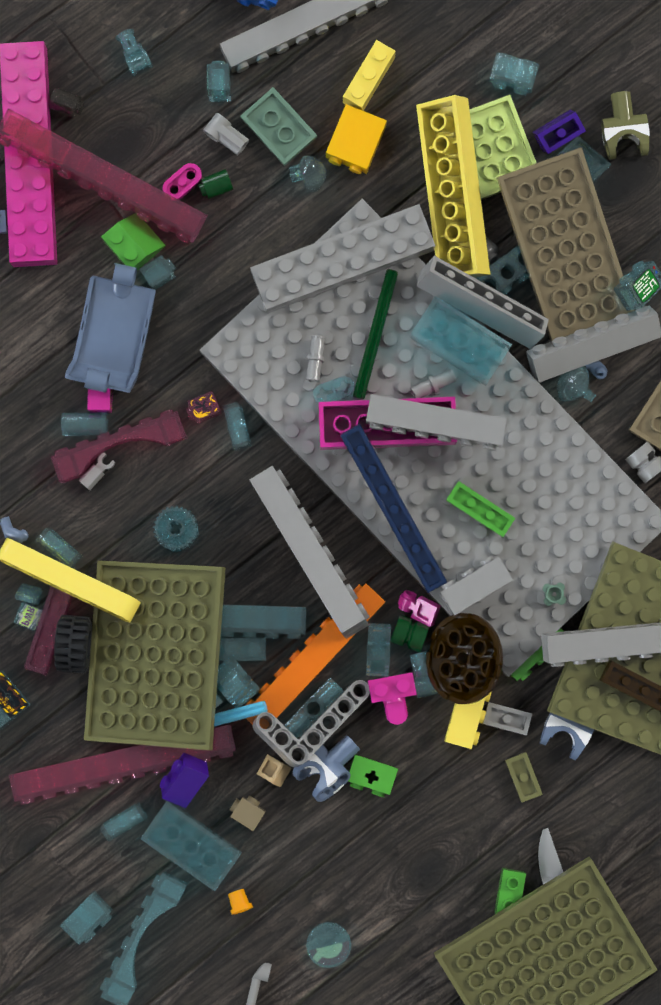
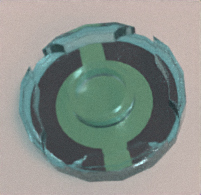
(328, 944)

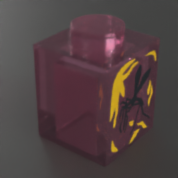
(203, 408)

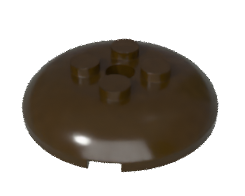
(464, 658)

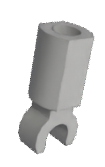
(95, 473)

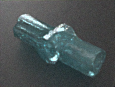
(324, 697)

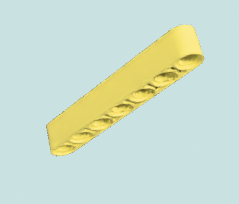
(69, 580)

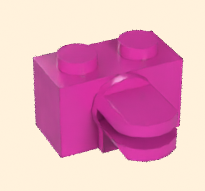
(392, 692)

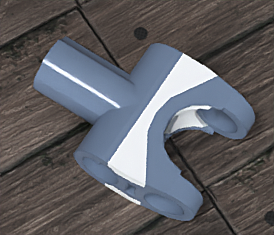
(579, 733)
(329, 766)

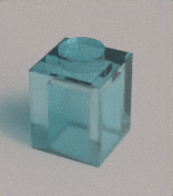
(158, 272)

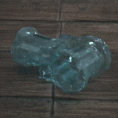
(135, 54)

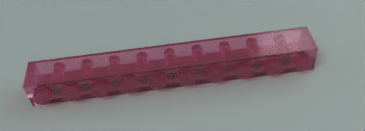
(100, 176)
(111, 767)

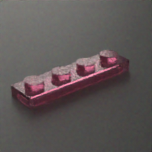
(43, 643)

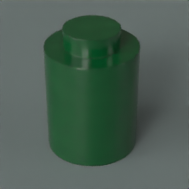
(215, 184)

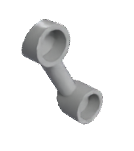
(261, 974)

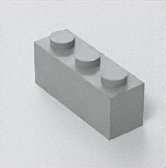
(475, 585)

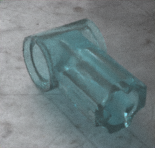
(421, 679)

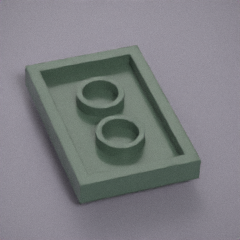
(278, 126)

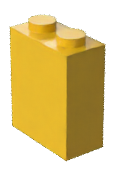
(355, 139)

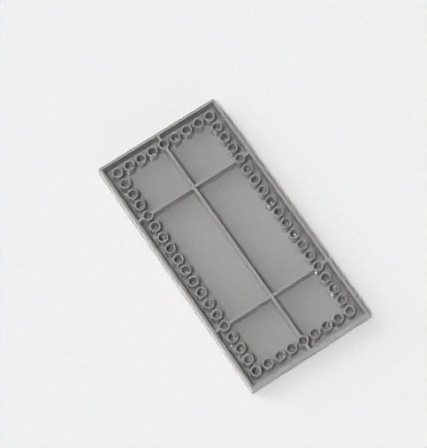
(546, 474)

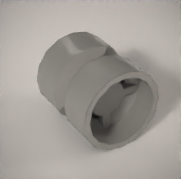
(645, 462)

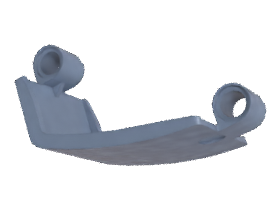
(112, 332)

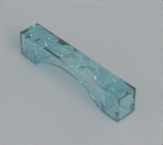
(123, 981)

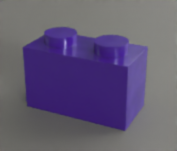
(559, 131)
(184, 780)

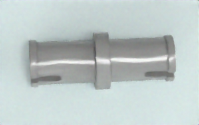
(315, 358)
(433, 384)

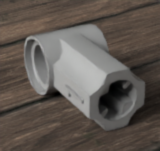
(221, 131)

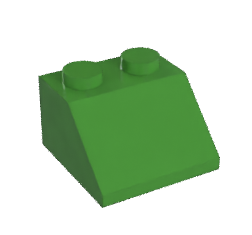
(133, 241)

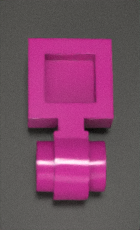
(423, 608)

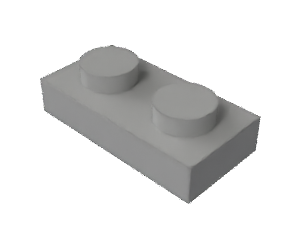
(507, 718)

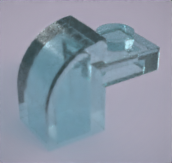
(378, 650)

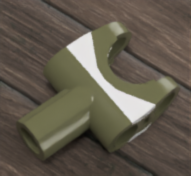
(624, 126)

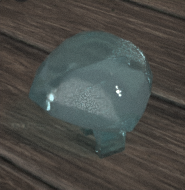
(309, 170)
(574, 385)

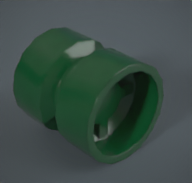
(409, 633)

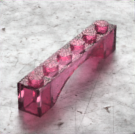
(75, 462)

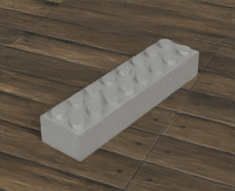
(343, 258)
(306, 546)

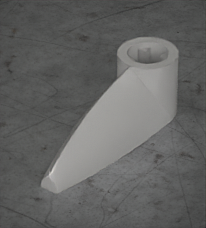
(548, 858)

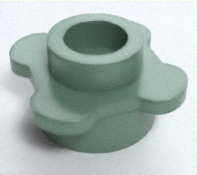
(549, 598)

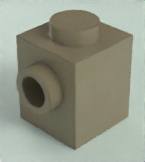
(247, 812)

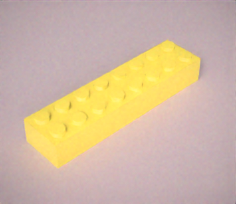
(453, 184)

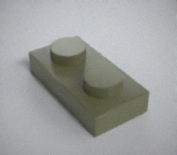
(523, 777)

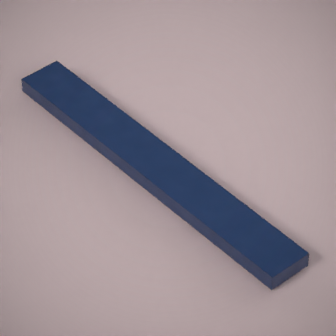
(393, 508)

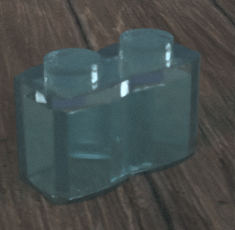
(513, 73)

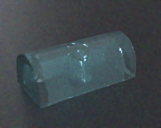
(84, 423)
(237, 426)
(59, 547)
(123, 821)

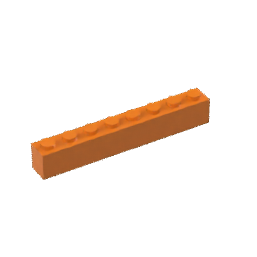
(311, 660)

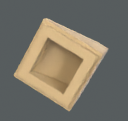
(273, 770)

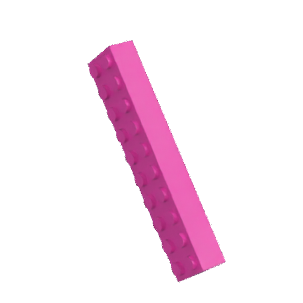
(27, 182)

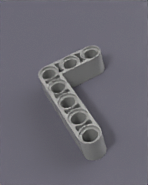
(317, 728)

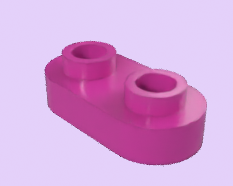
(181, 181)

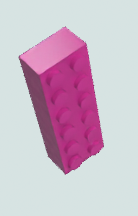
(341, 416)

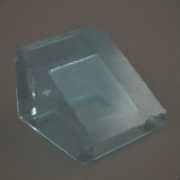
(29, 594)

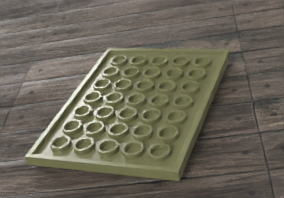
(623, 596)
(160, 672)
(550, 947)

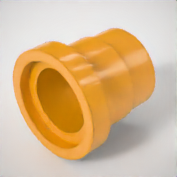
(239, 902)

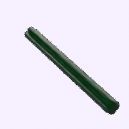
(375, 334)

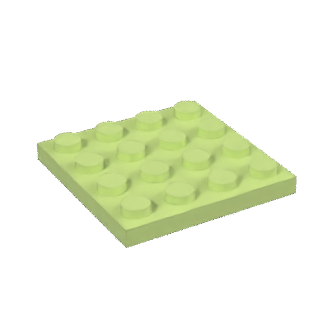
(498, 143)

